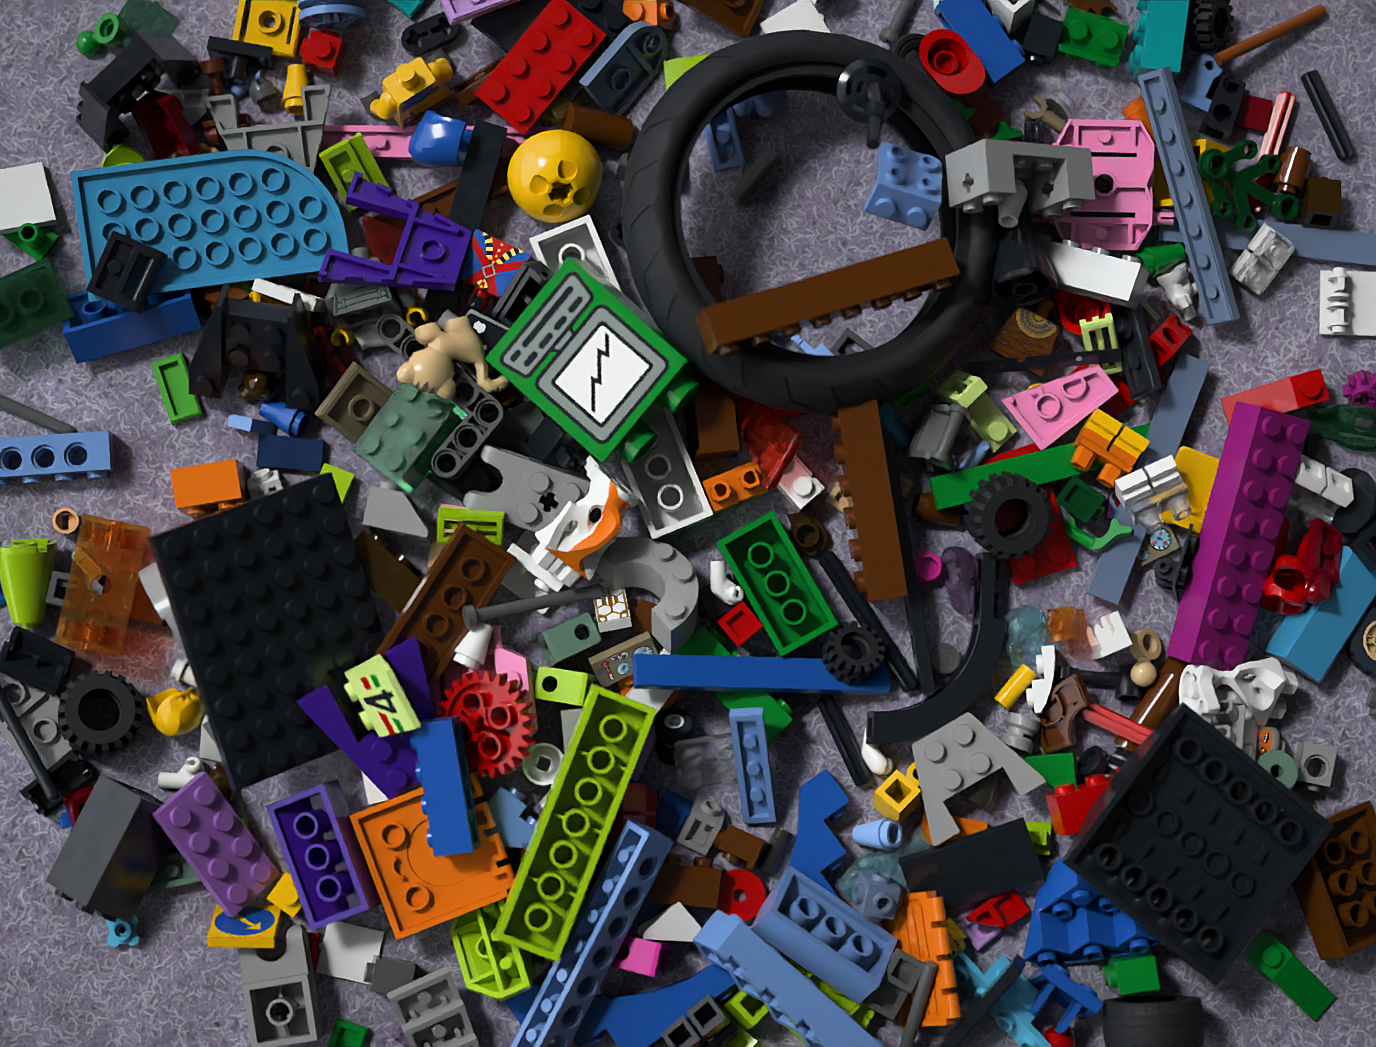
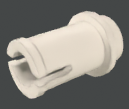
(183, 672)

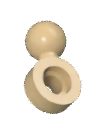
(1144, 648)

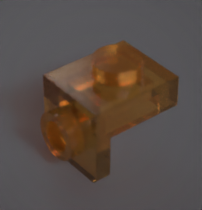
(1066, 625)

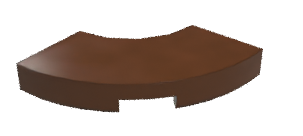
(1061, 713)

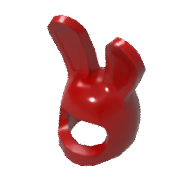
(1286, 577)

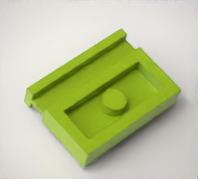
(346, 158)

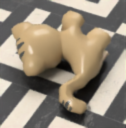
(432, 367)

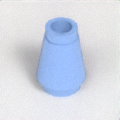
(880, 834)

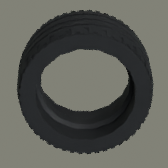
(1153, 1021)

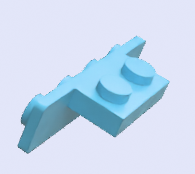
(1012, 1006)

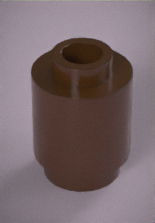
(1293, 171)

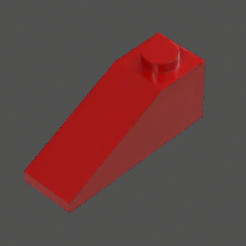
(1283, 395)

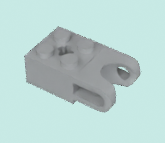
(522, 487)
(279, 981)

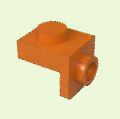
(657, 12)

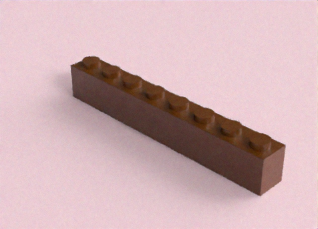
(826, 297)

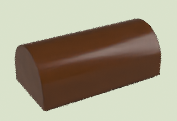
(599, 127)

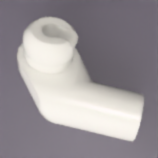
(875, 758)

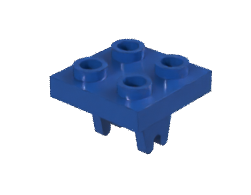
(1055, 984)

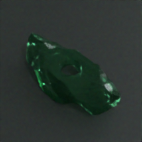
(1337, 424)

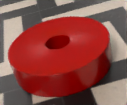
(753, 889)

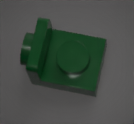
(1081, 500)

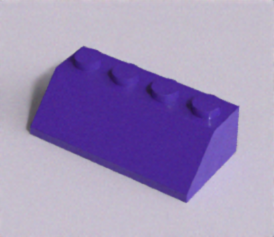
(323, 854)

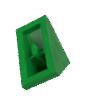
(1055, 768)

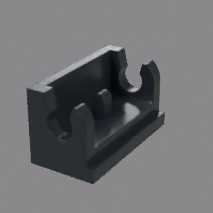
(521, 291)
(36, 660)
(68, 775)

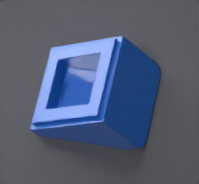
(672, 812)

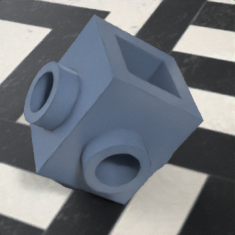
(877, 895)

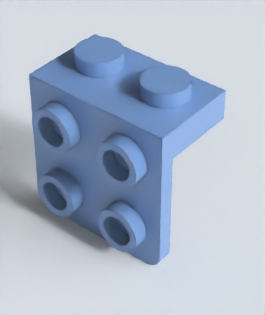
(905, 187)

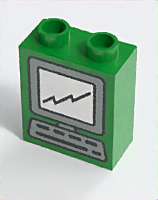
(595, 363)

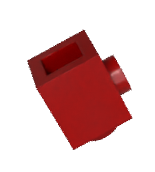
(323, 52)

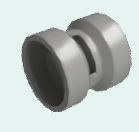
(1020, 732)

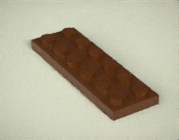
(461, 576)

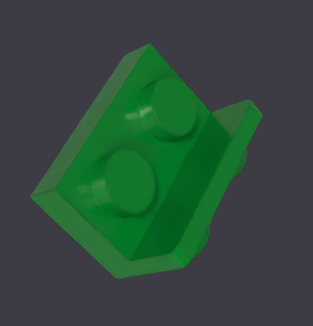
(1092, 38)

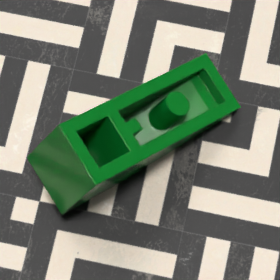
(1288, 974)

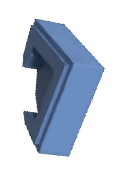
(251, 424)

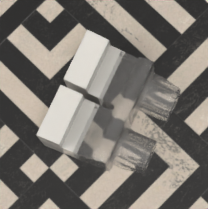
(1269, 255)
(1318, 491)
(1153, 493)

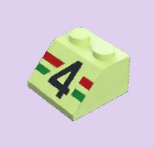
(380, 697)

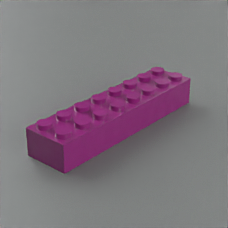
(1238, 537)

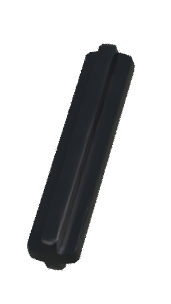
(1328, 115)
(844, 740)

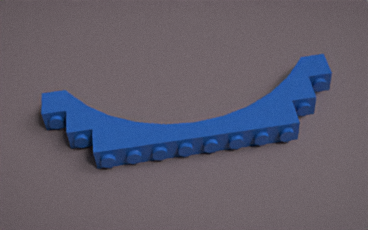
(642, 1016)

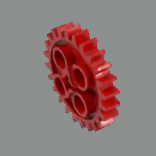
(494, 697)

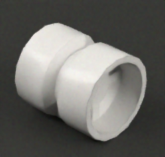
(542, 763)

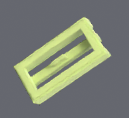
(1096, 324)

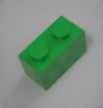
(1131, 974)

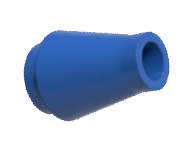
(287, 419)

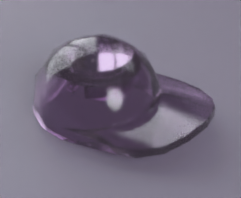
(959, 577)

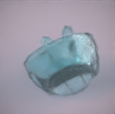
(1024, 633)

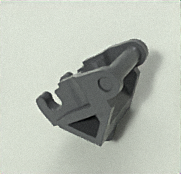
(935, 435)

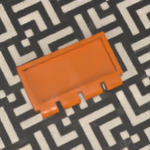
(921, 935)

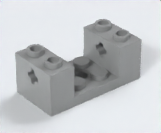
(1054, 174)

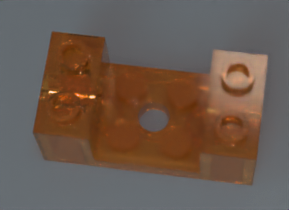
(97, 620)

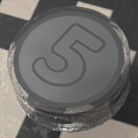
(1060, 104)
(944, 657)

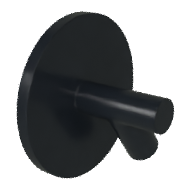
(1362, 508)

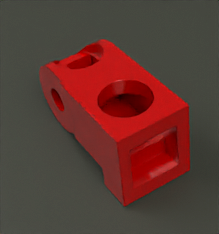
(1168, 339)

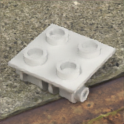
(1347, 303)

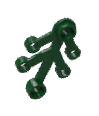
(1242, 184)

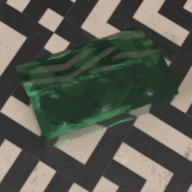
(32, 301)

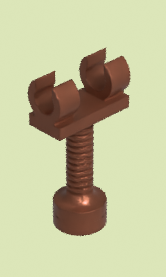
(214, 69)

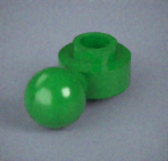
(109, 30)

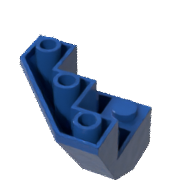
(1079, 924)

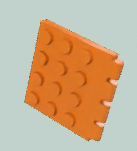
(414, 883)

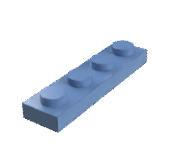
(753, 765)

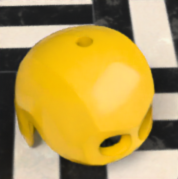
(173, 714)

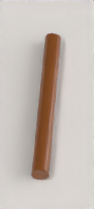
(1269, 35)

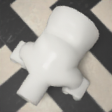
(1179, 289)

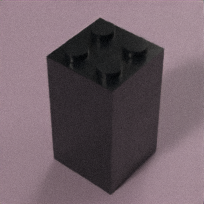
(111, 851)

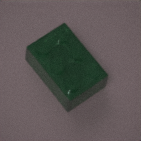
(407, 435)

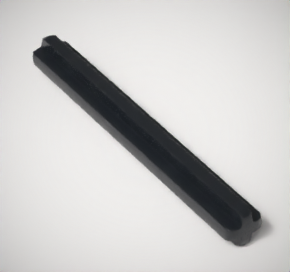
(864, 614)

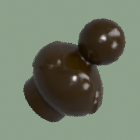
(259, 385)

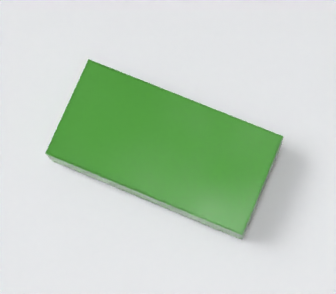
(173, 383)

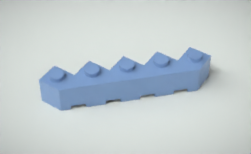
(770, 978)

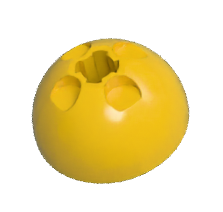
(551, 162)

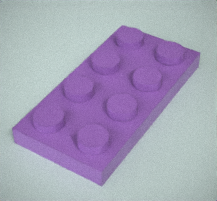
(216, 844)

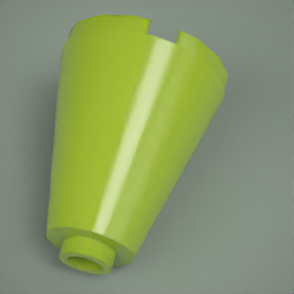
(26, 578)

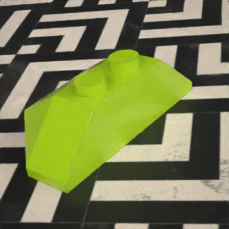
(486, 962)

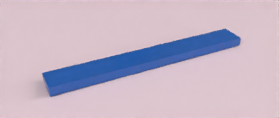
(747, 675)

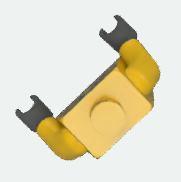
(412, 90)

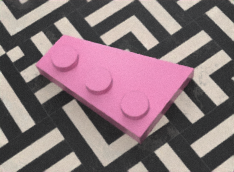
(1060, 404)

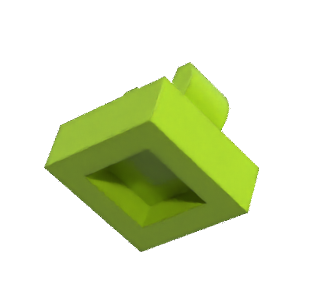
(1041, 836)

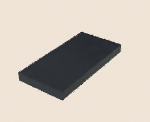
(975, 865)

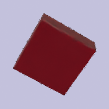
(1253, 113)

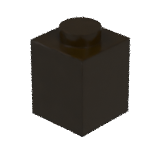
(1321, 203)

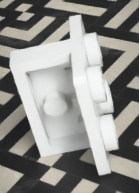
(525, 576)

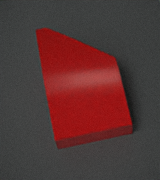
(999, 911)

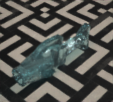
(882, 861)

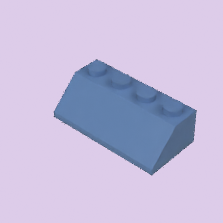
(825, 935)

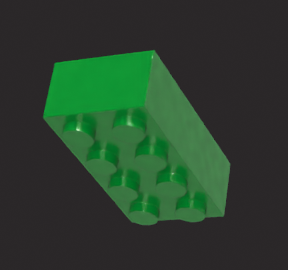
(776, 584)

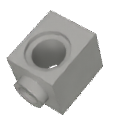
(1326, 758)

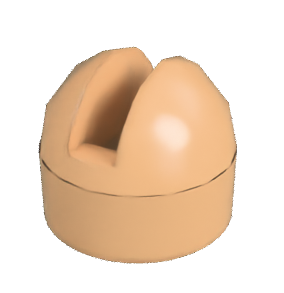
(72, 521)

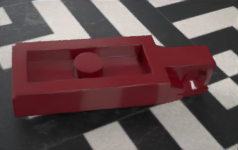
(1322, 560)

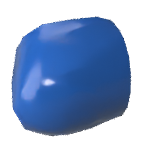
(439, 141)

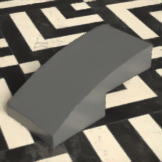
(898, 980)

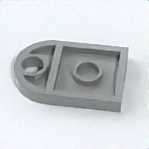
(40, 719)

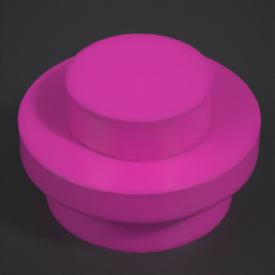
(928, 567)

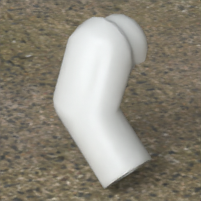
(722, 586)
(183, 776)

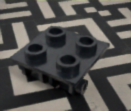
(1173, 574)

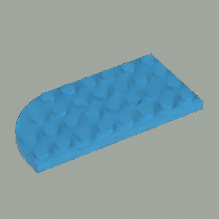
(212, 215)

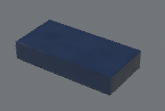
(290, 453)

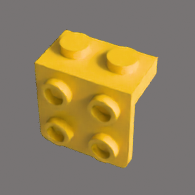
(1198, 473)

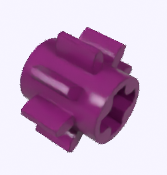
(1361, 388)

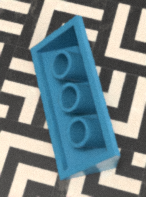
(1317, 635)

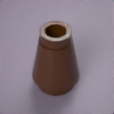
(925, 511)

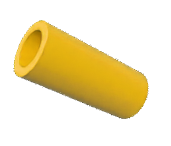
(1015, 687)

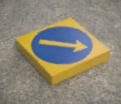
(250, 928)

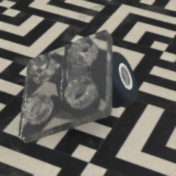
(697, 760)

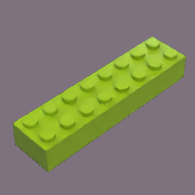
(574, 822)

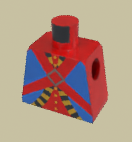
(490, 268)

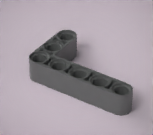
(474, 407)

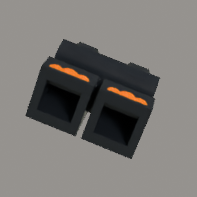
(707, 1027)

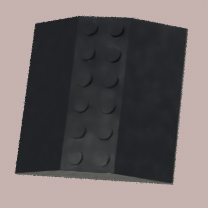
(1195, 842)

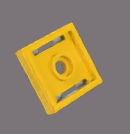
(278, 35)

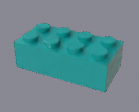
(1158, 37)

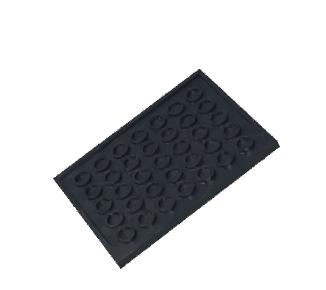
(266, 616)

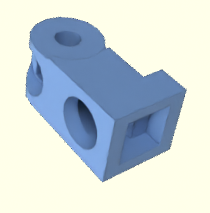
(1194, 91)

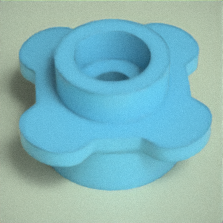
(130, 936)

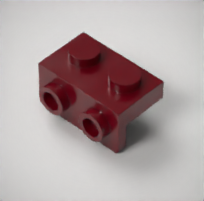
(164, 125)

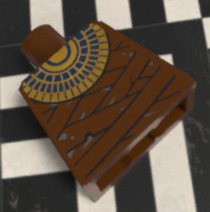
(1026, 334)

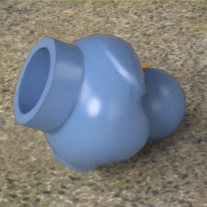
(764, 104)

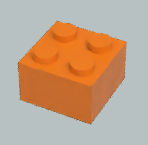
(209, 487)

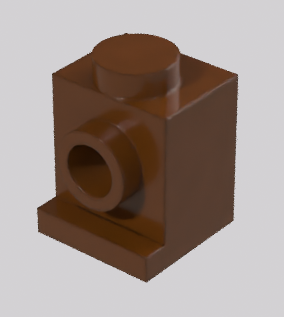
(738, 845)

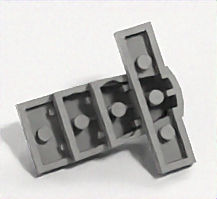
(433, 1012)

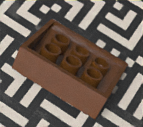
(1340, 884)

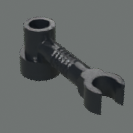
(1125, 688)

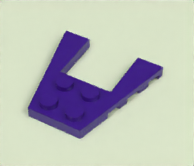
(427, 254)
(386, 759)

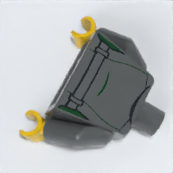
(361, 304)

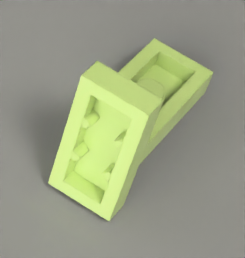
(987, 419)

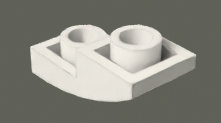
(1039, 693)

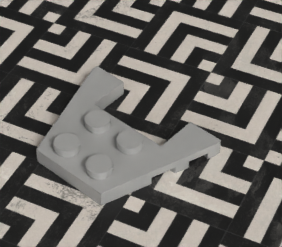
(294, 140)
(958, 758)

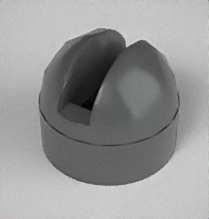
(262, 92)

